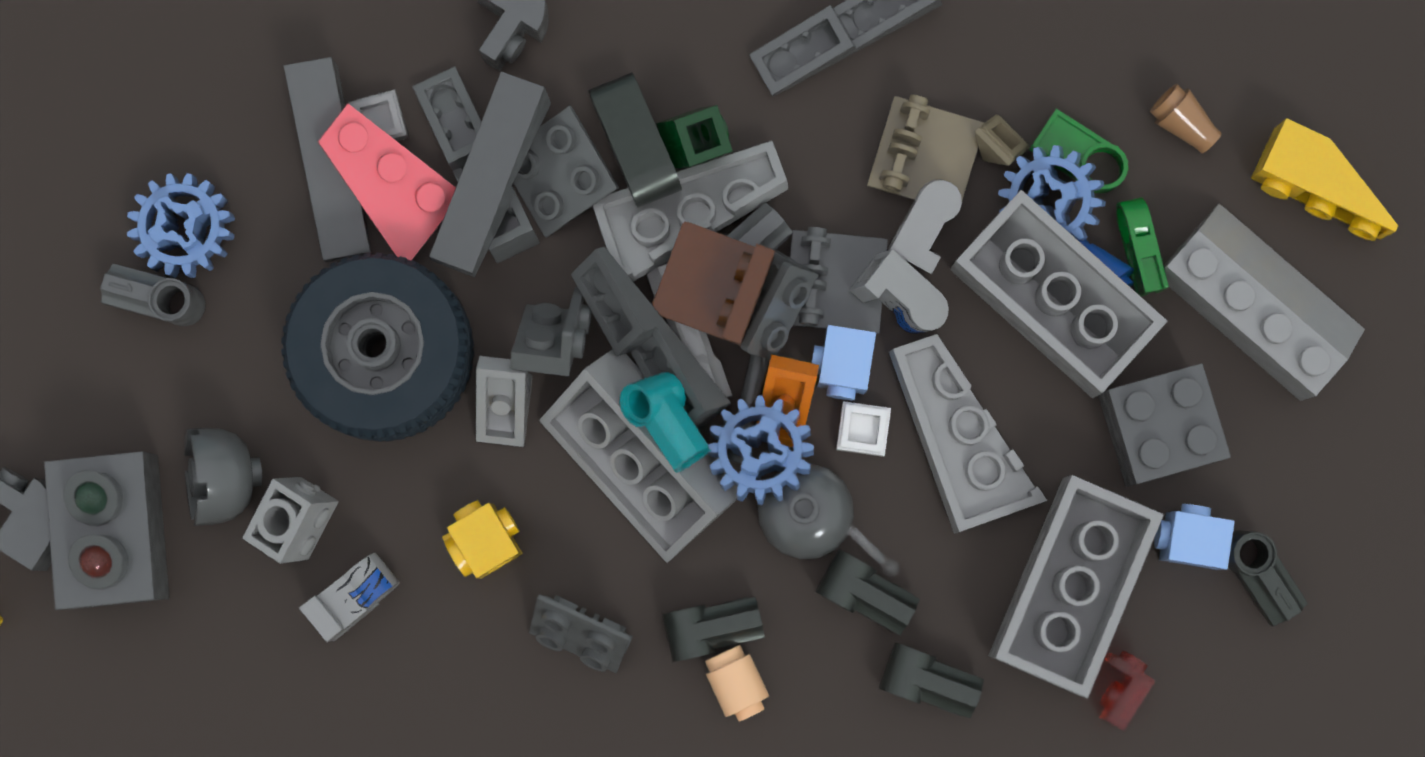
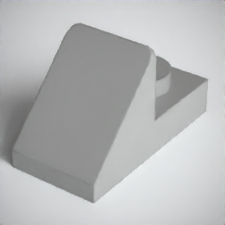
(501, 402)

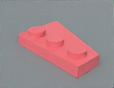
(391, 183)

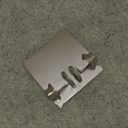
(922, 147)

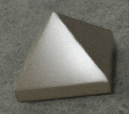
(999, 142)

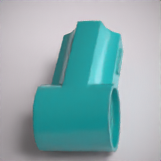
(658, 406)

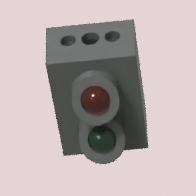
(106, 530)

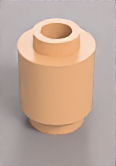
(736, 683)

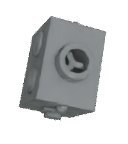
(290, 519)

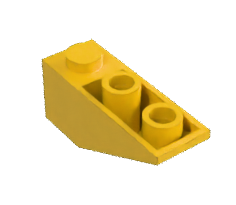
(1316, 173)

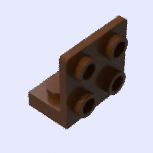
(712, 282)

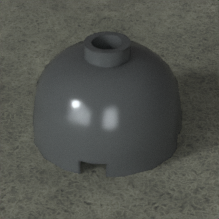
(218, 475)
(810, 519)

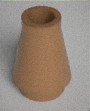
(1185, 118)

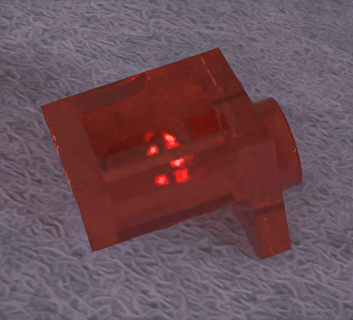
(1124, 698)

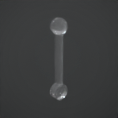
(889, 567)

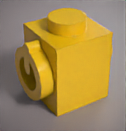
(482, 539)

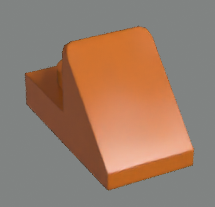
(794, 384)

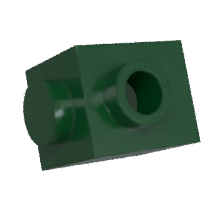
(695, 136)

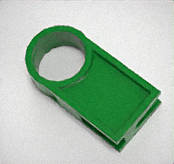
(1071, 136)
(1141, 246)

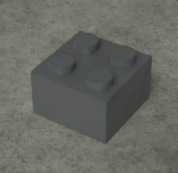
(1164, 425)

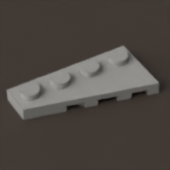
(710, 197)
(965, 452)

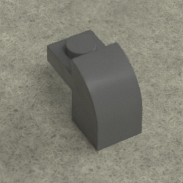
(516, 19)
(26, 530)

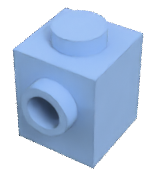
(844, 361)
(1195, 538)

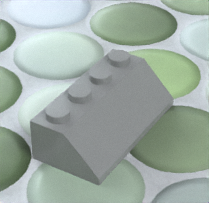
(1058, 295)
(1262, 304)
(628, 463)

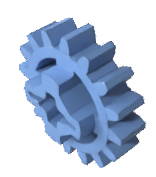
(1044, 176)
(164, 235)
(767, 430)

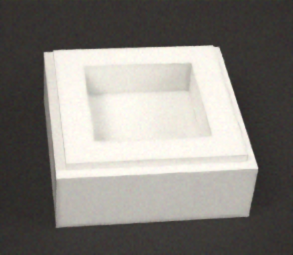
(863, 429)

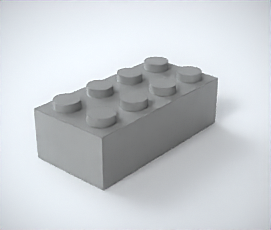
(1076, 585)

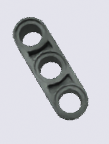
(635, 140)

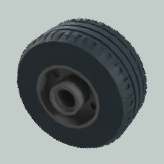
(340, 321)

